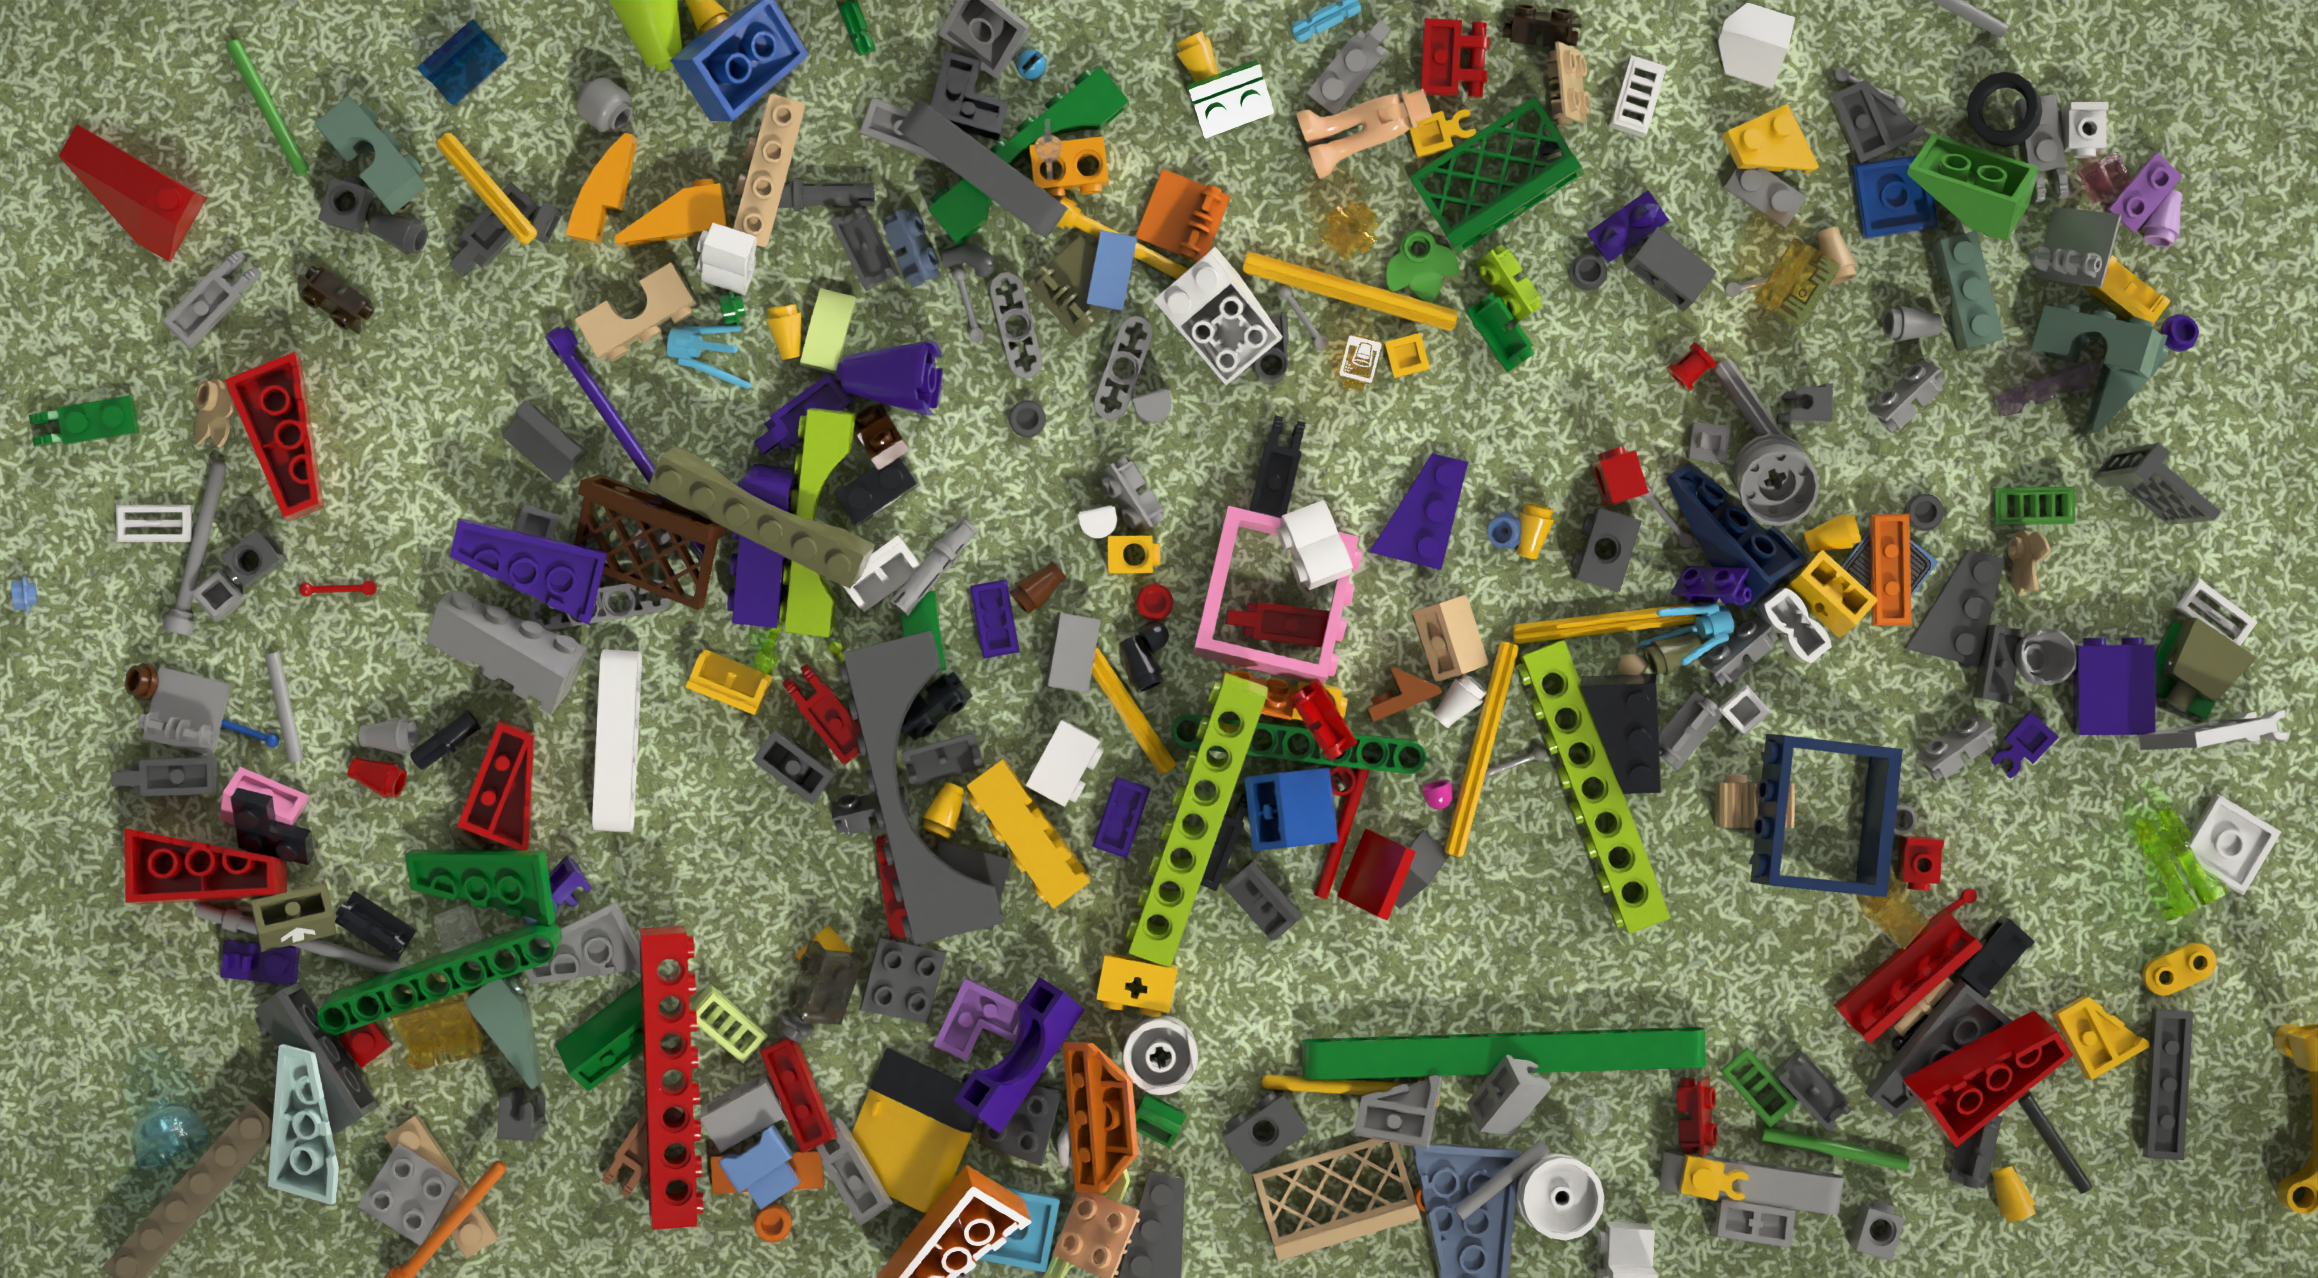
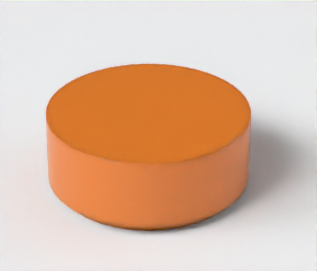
(773, 1223)

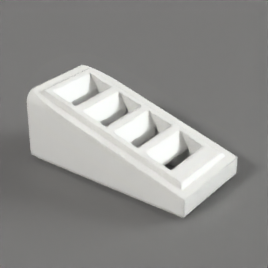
(1631, 125)

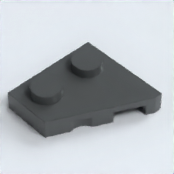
(1871, 121)

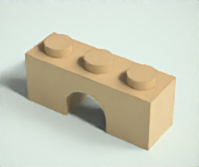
(666, 301)

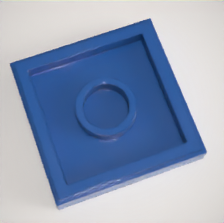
(1890, 199)

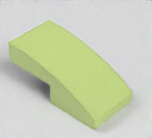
(828, 330)

